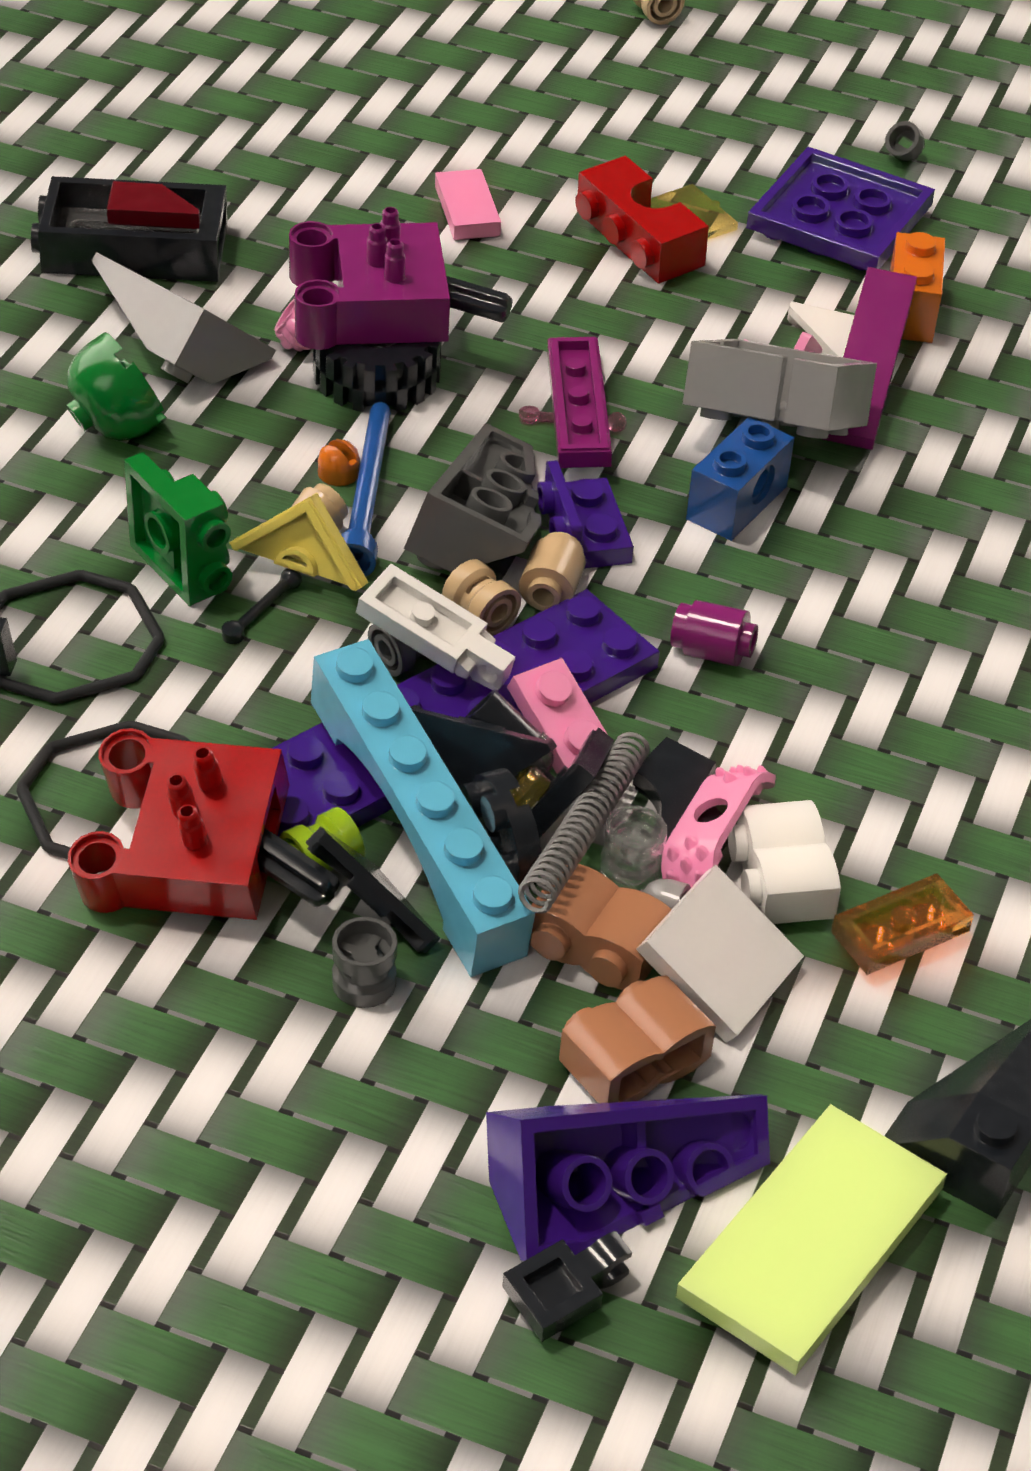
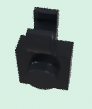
(564, 1287)

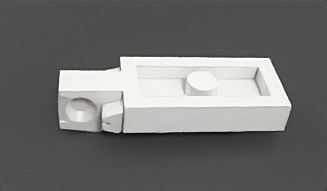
(435, 627)

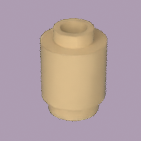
(552, 570)

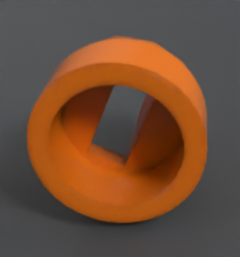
(338, 463)

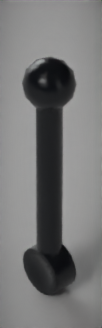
(233, 630)

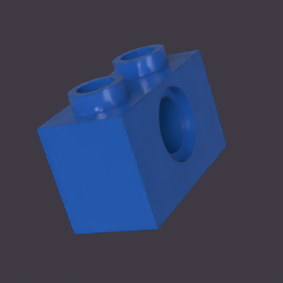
(739, 478)

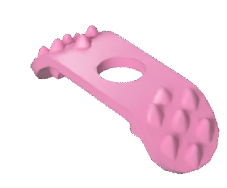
(697, 845)

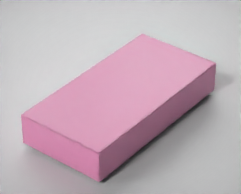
(467, 204)

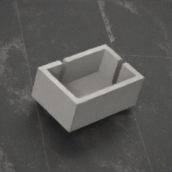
(779, 386)

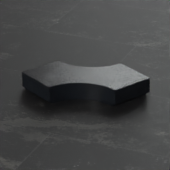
(671, 780)

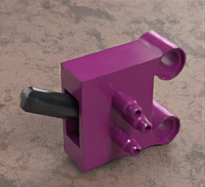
(387, 284)

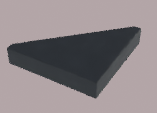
(478, 746)
(572, 781)
(373, 888)

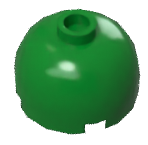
(111, 392)

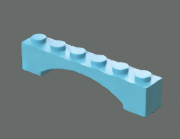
(463, 867)

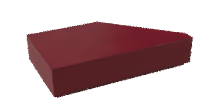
(149, 206)

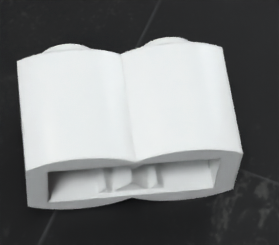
(786, 862)

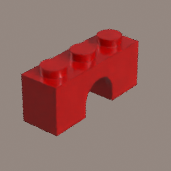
(658, 240)

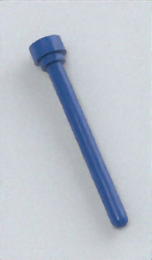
(358, 534)

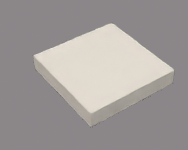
(721, 952)

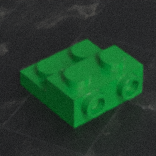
(178, 529)

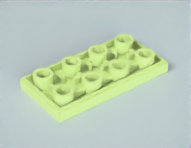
(811, 1238)

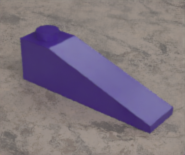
(616, 1163)

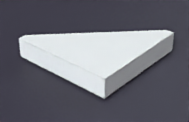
(827, 326)

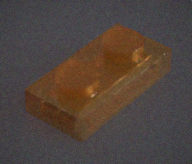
(902, 923)

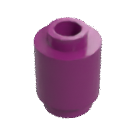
(714, 632)

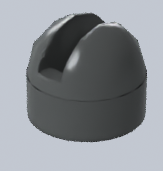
(909, 132)

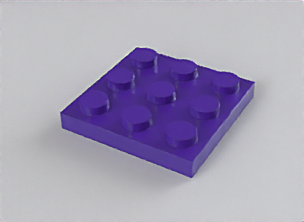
(840, 209)

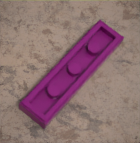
(877, 339)
(578, 402)

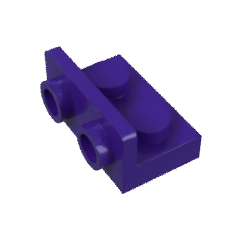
(587, 513)

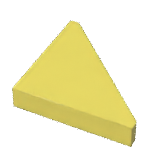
(305, 542)

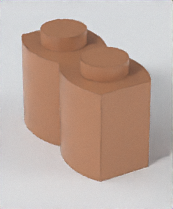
(598, 928)
(637, 1041)

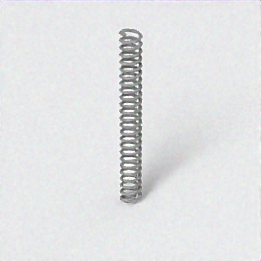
(596, 822)

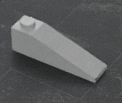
(179, 330)

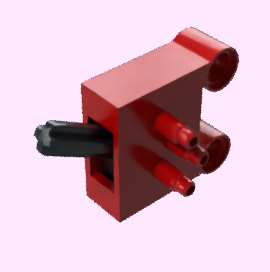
(200, 831)

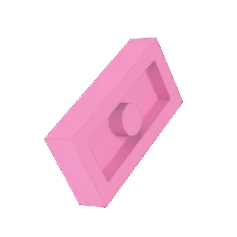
(557, 706)

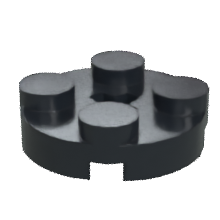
(508, 826)

